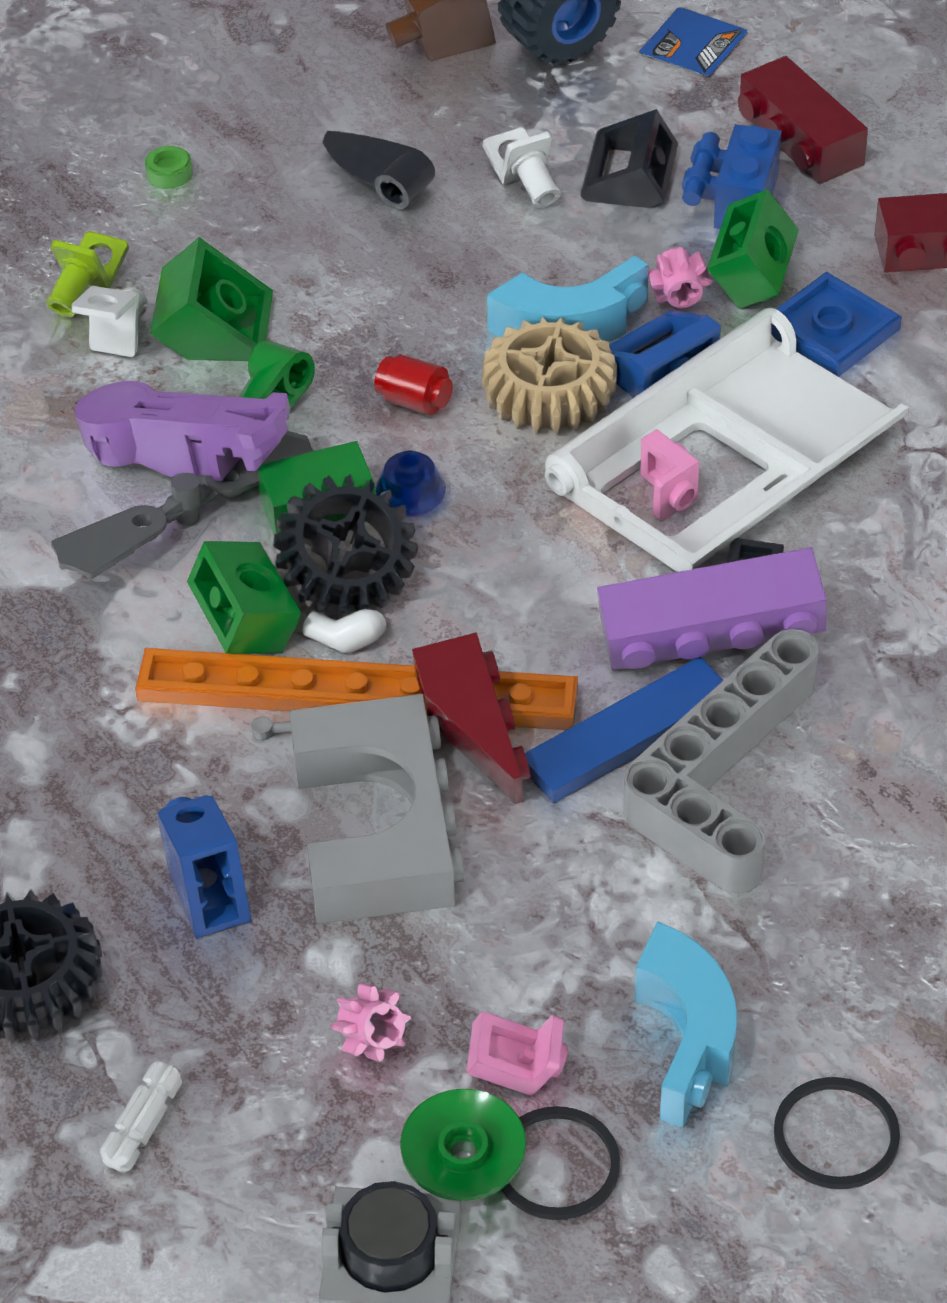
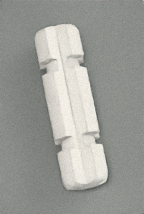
(141, 1116)

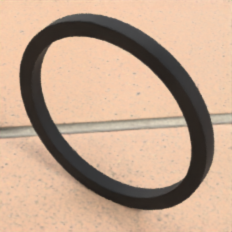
(827, 1181)
(597, 1199)

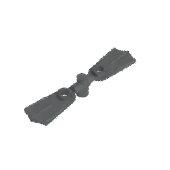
(118, 536)

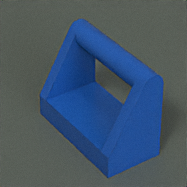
(689, 337)

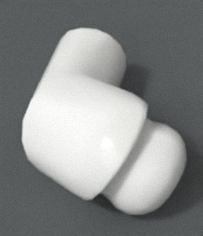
(346, 633)

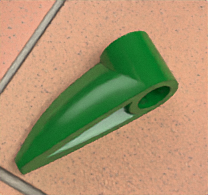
(278, 370)

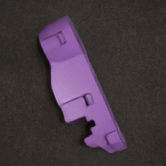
(179, 430)

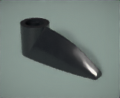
(391, 167)

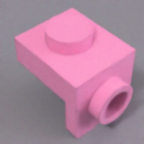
(671, 472)
(516, 1053)

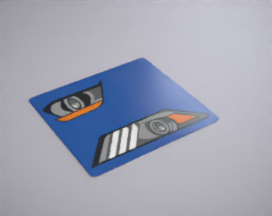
(693, 41)

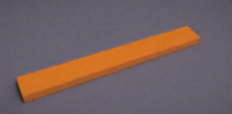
(303, 683)

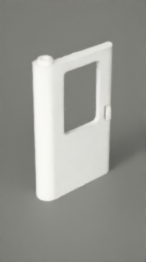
(748, 396)

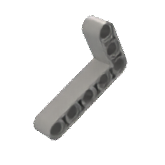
(671, 779)

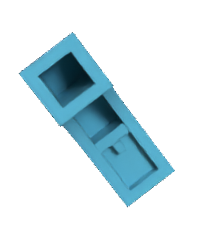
(598, 304)
(694, 993)

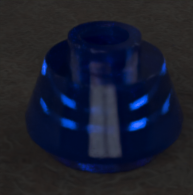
(412, 482)

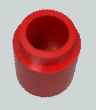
(413, 384)

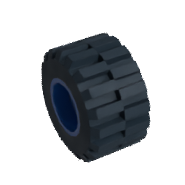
(558, 28)

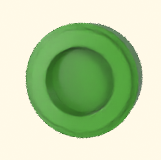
(168, 167)

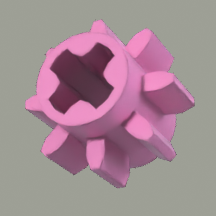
(679, 277)
(368, 1037)

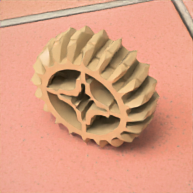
(549, 375)

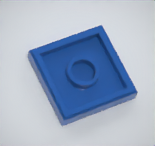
(836, 323)

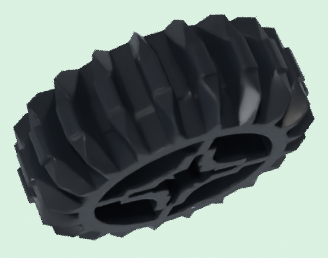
(301, 528)
(58, 963)

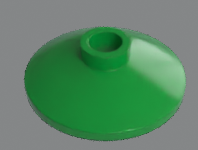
(458, 1123)

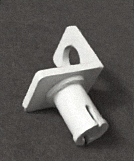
(524, 161)
(112, 318)

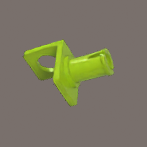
(83, 268)

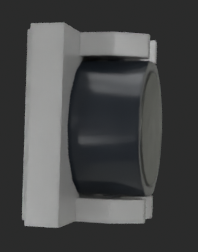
(392, 1243)

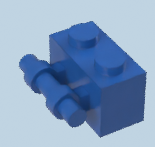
(743, 168)

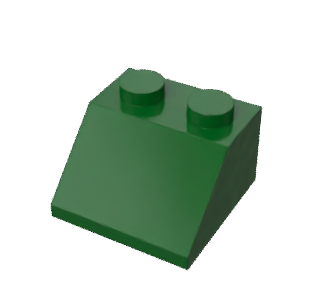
(210, 306)

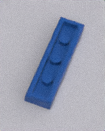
(618, 731)

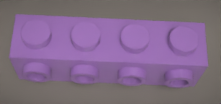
(711, 608)

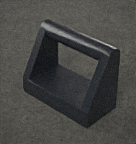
(649, 166)

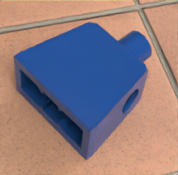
(196, 839)

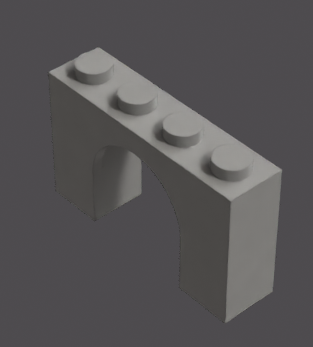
(407, 863)

